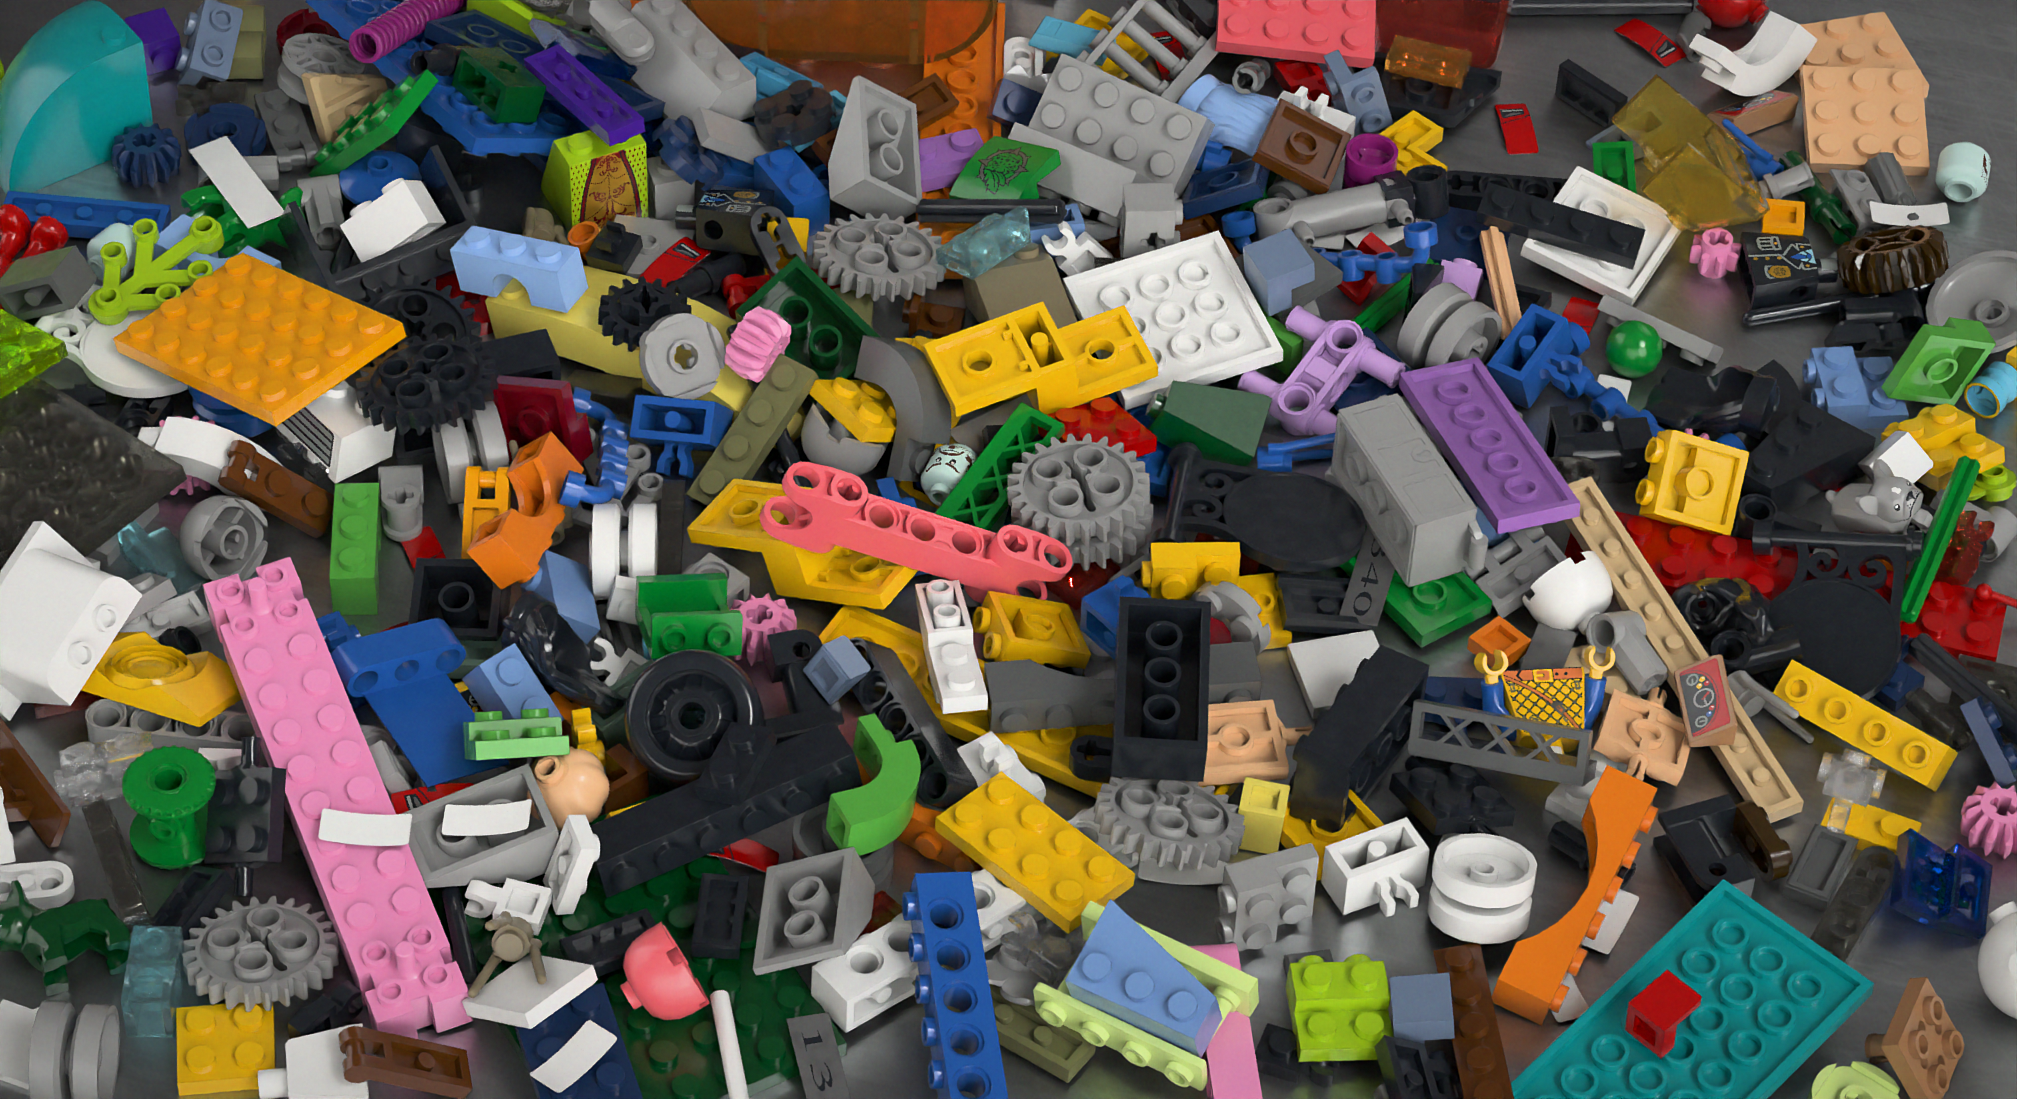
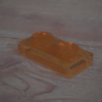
(1428, 61)

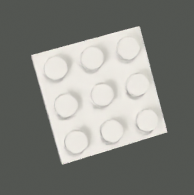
(1604, 198)

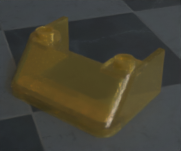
(1695, 164)

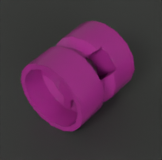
(1367, 157)

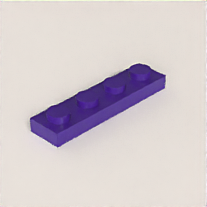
(585, 95)

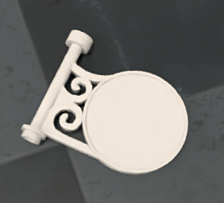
(98, 356)

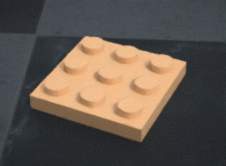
(1859, 42)
(1863, 112)

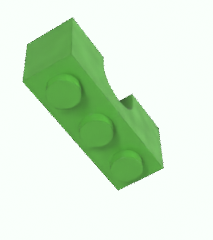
(355, 548)

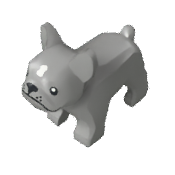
(1879, 507)

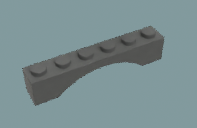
(1036, 697)

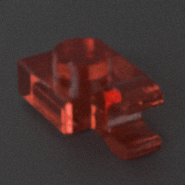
(1963, 551)
(1081, 583)

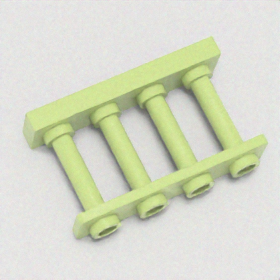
(1232, 988)

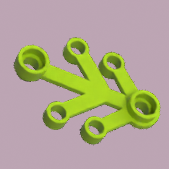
(115, 300)

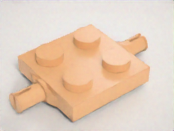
(1644, 736)
(1247, 742)

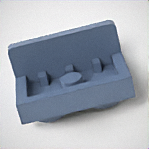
(210, 42)
(1357, 94)

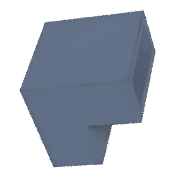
(1275, 268)
(1422, 1007)

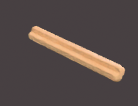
(1500, 278)

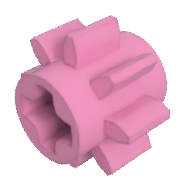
(1715, 253)

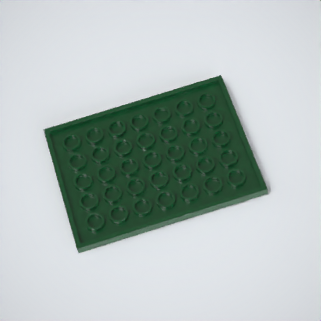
(681, 1054)

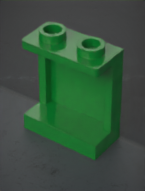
(687, 614)

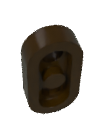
(1760, 842)

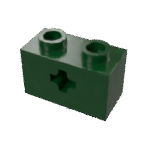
(498, 85)

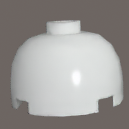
(1571, 594)

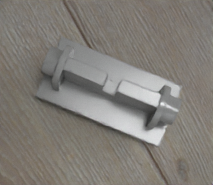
(1855, 193)

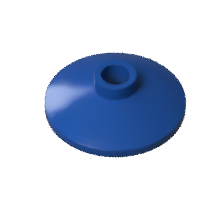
(372, 172)

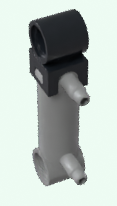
(1388, 200)

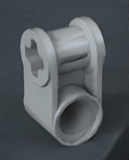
(402, 500)

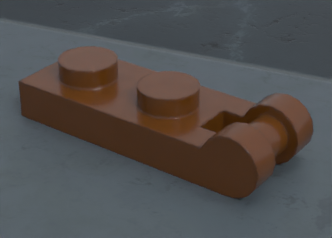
(276, 489)
(404, 1062)

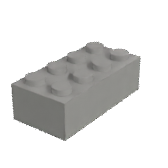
(1122, 123)

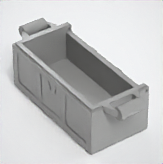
(1406, 491)

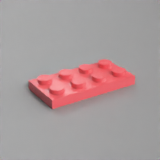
(1298, 29)

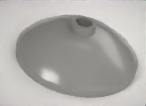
(1979, 290)

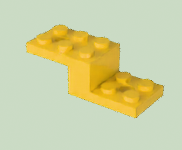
(1041, 360)
(866, 407)
(833, 576)

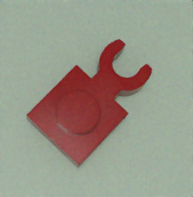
(1294, 73)

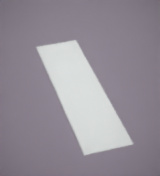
(237, 182)

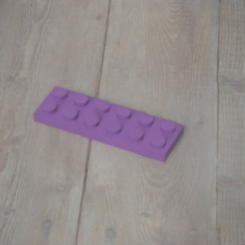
(1489, 445)

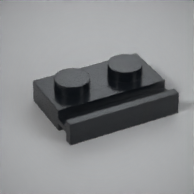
(1315, 604)

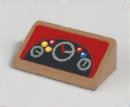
(1757, 111)
(1706, 703)

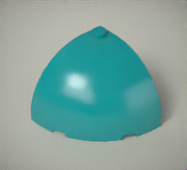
(70, 97)

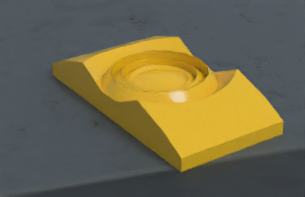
(163, 679)

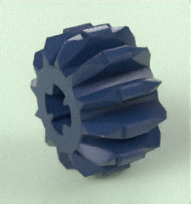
(146, 155)

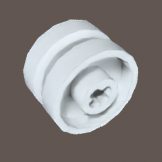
(621, 551)
(1482, 888)

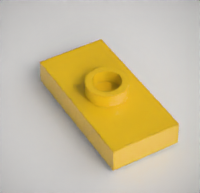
(1263, 591)

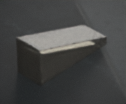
(609, 390)

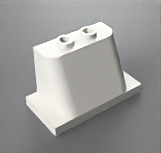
(54, 620)

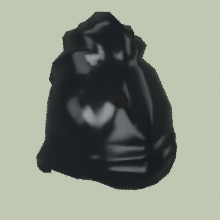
(1727, 606)

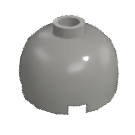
(832, 445)
(223, 537)

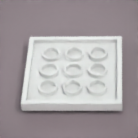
(1188, 311)

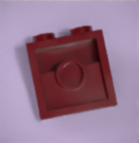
(538, 406)

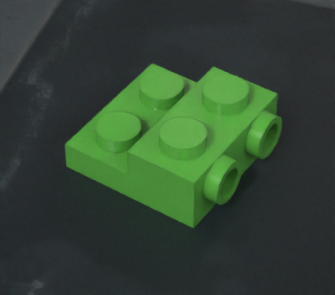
(1940, 362)
(514, 738)

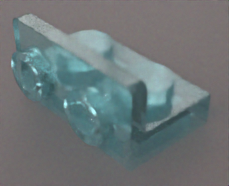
(986, 243)

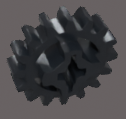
(636, 307)

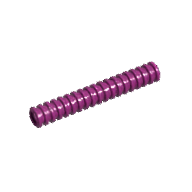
(398, 27)

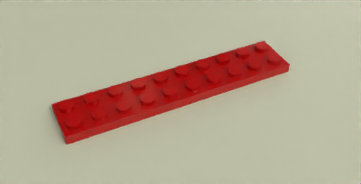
(1686, 554)

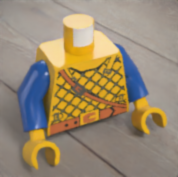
(1545, 695)

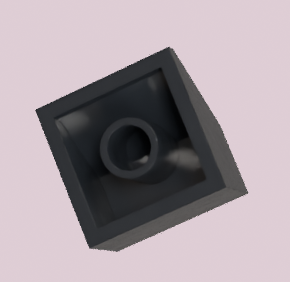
(460, 596)

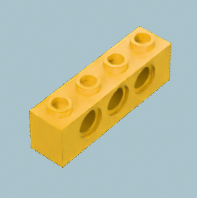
(1865, 726)

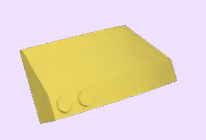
(581, 338)

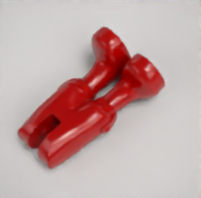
(16, 233)

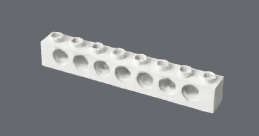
(878, 965)

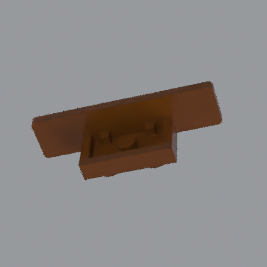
(28, 792)

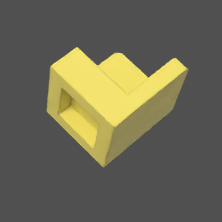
(1264, 812)

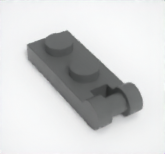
(286, 129)

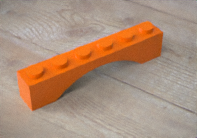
(1539, 964)

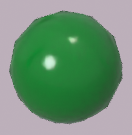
(1633, 349)

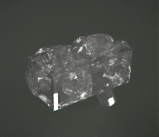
(98, 768)
(1850, 781)

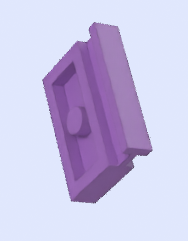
(945, 157)

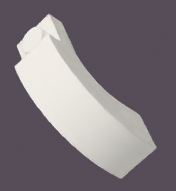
(1762, 63)
(197, 447)

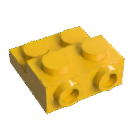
(1945, 437)
(1692, 482)
(1182, 568)
(1029, 629)

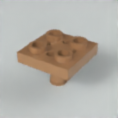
(1919, 1042)

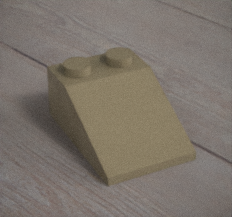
(1017, 283)

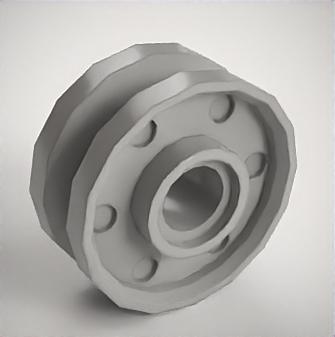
(314, 55)

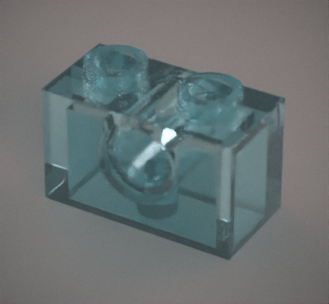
(153, 981)

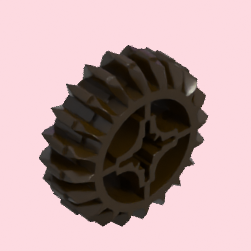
(1893, 259)

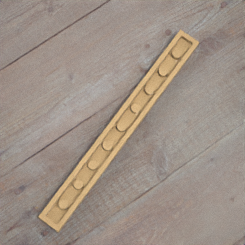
(1638, 589)

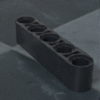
(904, 711)

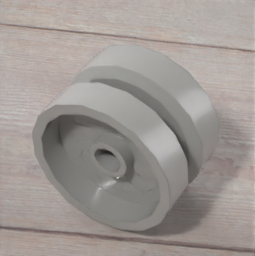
(1448, 329)
(480, 445)
(74, 1052)

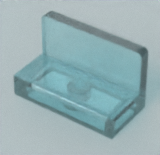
(159, 555)

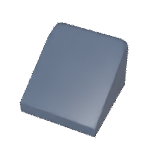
(836, 668)

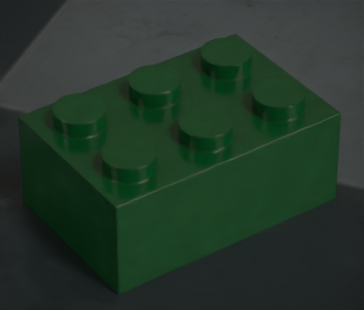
(823, 326)

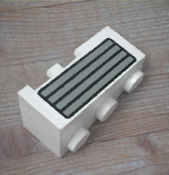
(339, 434)

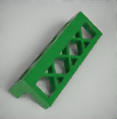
(993, 465)

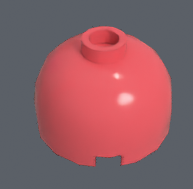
(661, 977)

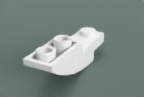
(950, 647)

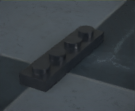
(1560, 225)

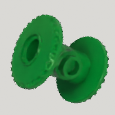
(171, 799)

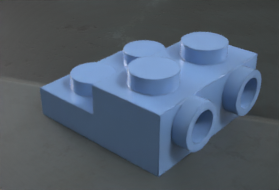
(1852, 387)

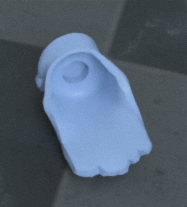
(1236, 116)

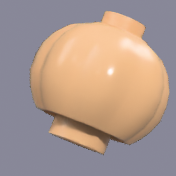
(570, 785)

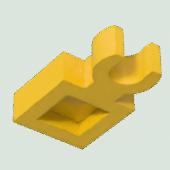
(585, 734)

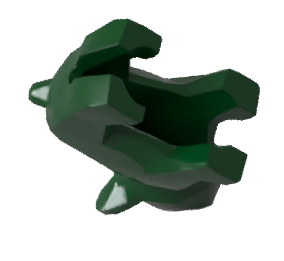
(62, 934)

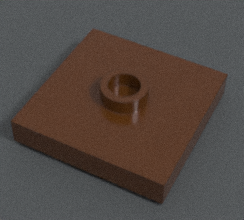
(1301, 147)

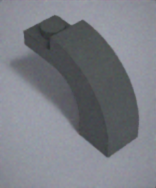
(918, 400)

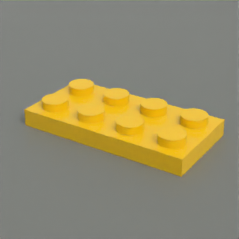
(1033, 851)

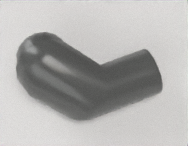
(1692, 25)

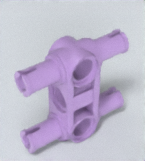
(1321, 373)

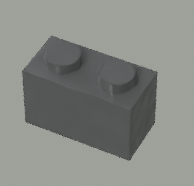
(46, 283)

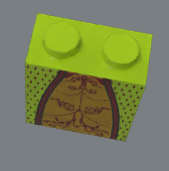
(596, 180)

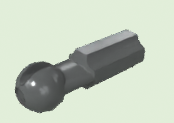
(1890, 182)

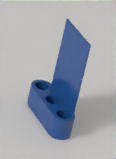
(409, 690)

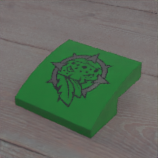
(1005, 170)

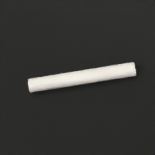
(729, 1045)

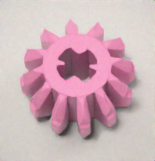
(757, 343)
(761, 619)
(1991, 820)

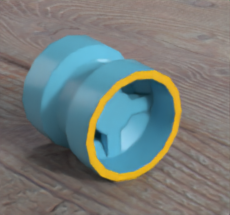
(1992, 390)

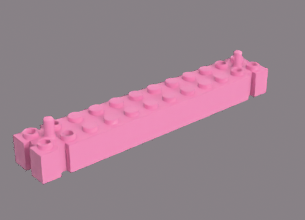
(312, 732)

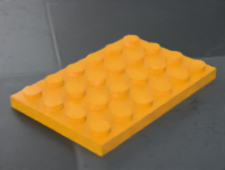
(259, 338)

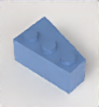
(1143, 984)

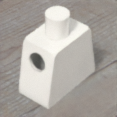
(312, 1070)

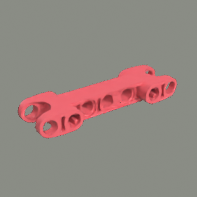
(848, 516)

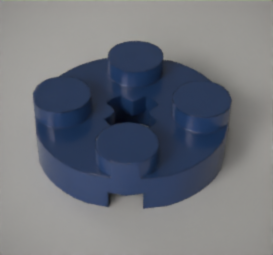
(227, 118)
(685, 154)

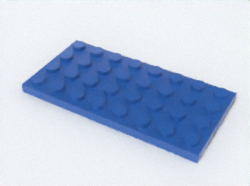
(444, 102)

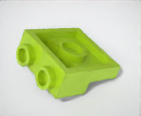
(1338, 1007)

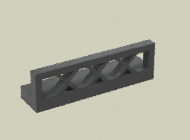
(1499, 753)

